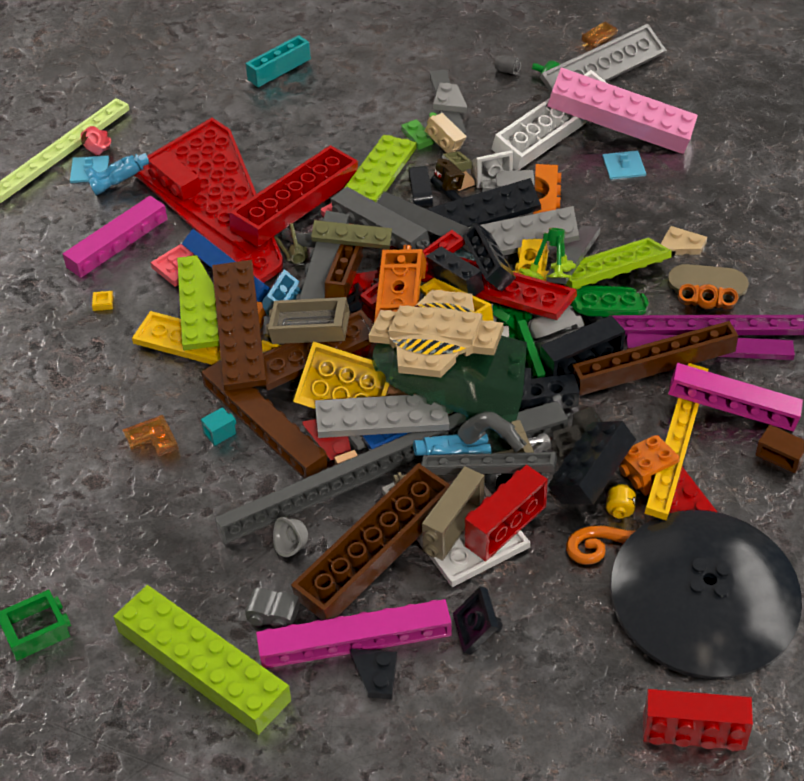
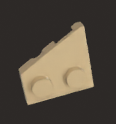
(684, 241)

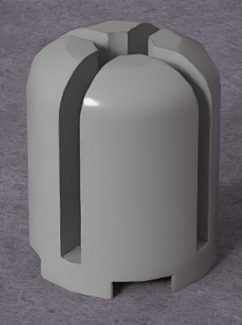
(553, 329)

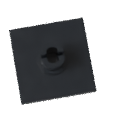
(476, 620)

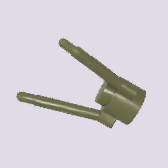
(296, 253)

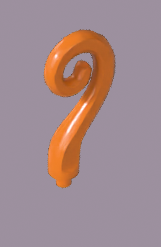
(593, 532)

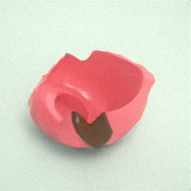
(95, 140)

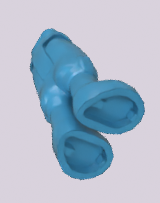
(116, 172)
(450, 445)

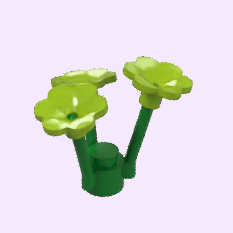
(556, 238)

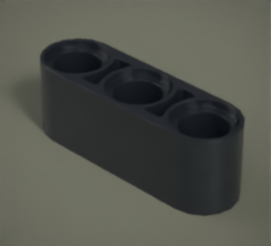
(420, 186)

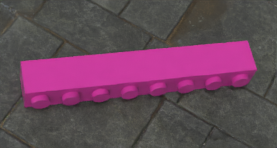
(360, 631)

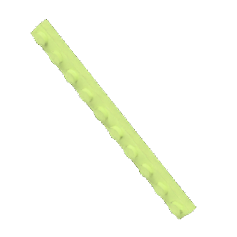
(59, 149)

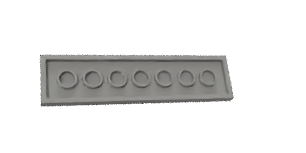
(612, 57)

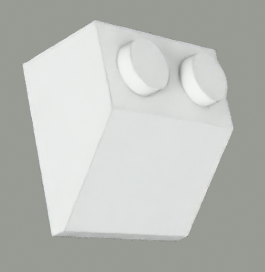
(487, 166)

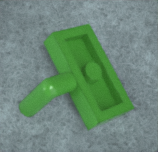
(416, 133)

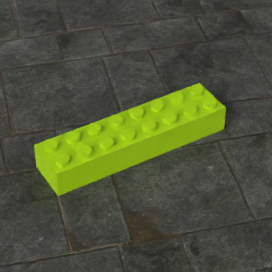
(203, 659)

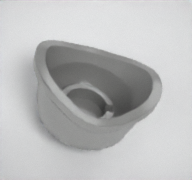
(289, 536)

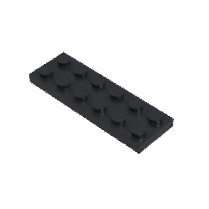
(491, 205)

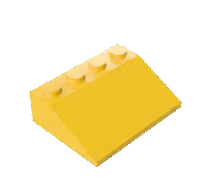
(338, 375)

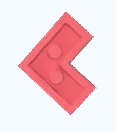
(168, 265)

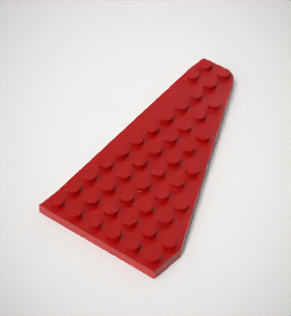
(224, 184)

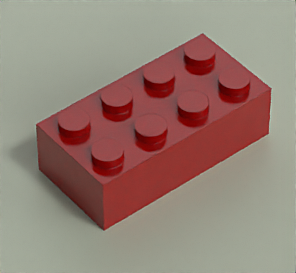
(505, 512)
(697, 719)

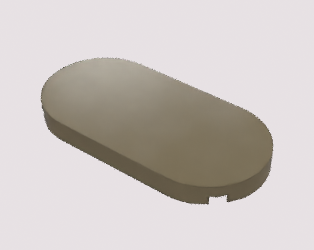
(711, 275)

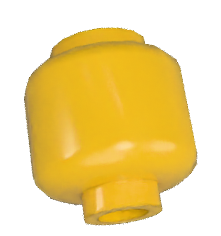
(620, 501)

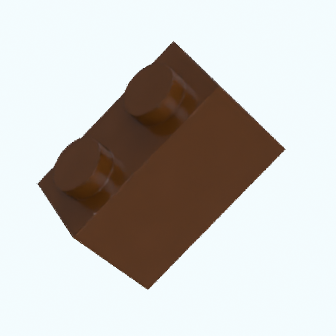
(781, 449)

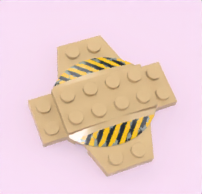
(436, 332)

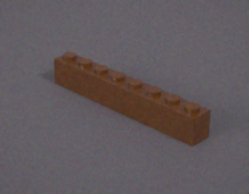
(655, 357)
(268, 424)

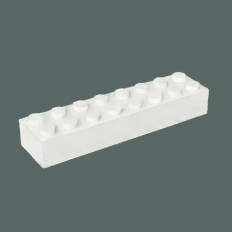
(537, 132)

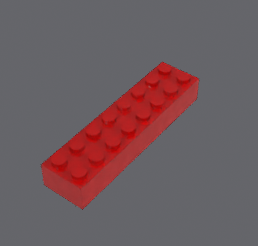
(292, 196)

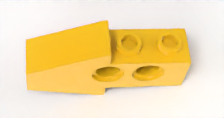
(528, 253)

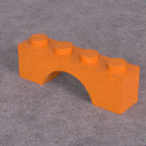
(546, 182)

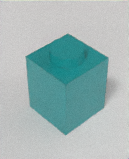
(218, 426)

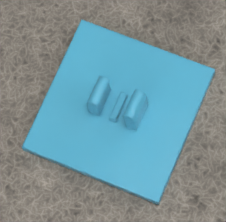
(624, 165)
(78, 174)

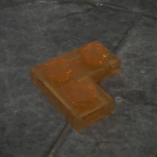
(154, 431)

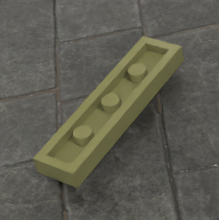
(351, 234)

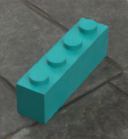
(278, 61)

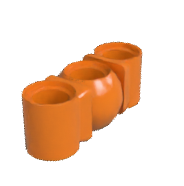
(717, 294)

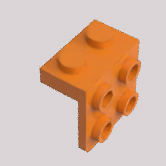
(646, 460)

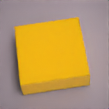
(102, 300)

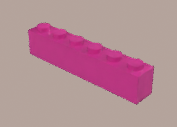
(115, 236)
(736, 397)

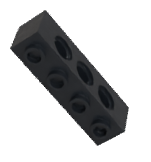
(488, 256)
(554, 388)

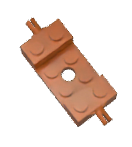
(396, 268)

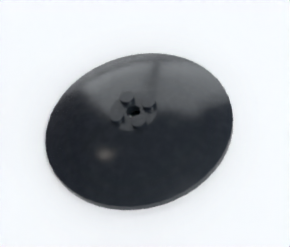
(698, 626)

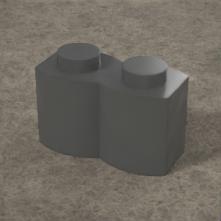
(272, 608)

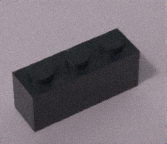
(455, 271)

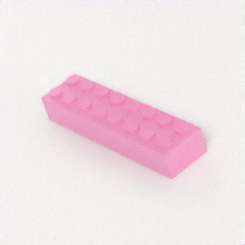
(622, 110)

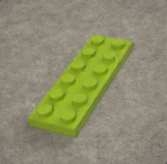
(381, 166)
(617, 261)

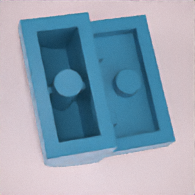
(283, 289)

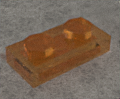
(599, 34)

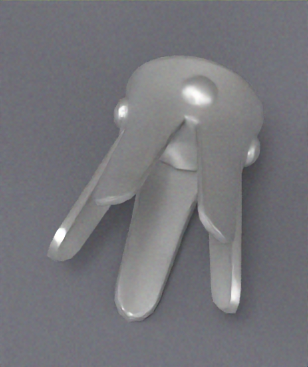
(540, 443)

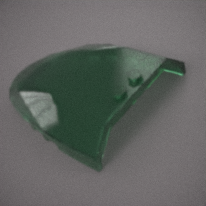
(471, 385)

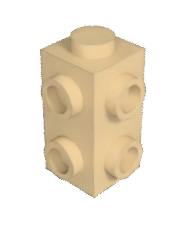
(445, 133)

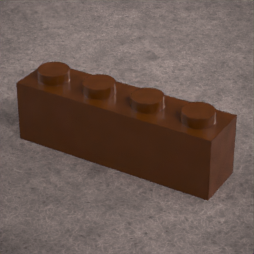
(343, 271)

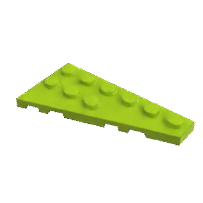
(197, 305)

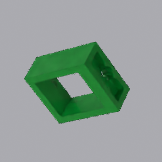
(42, 638)

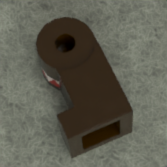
(447, 173)

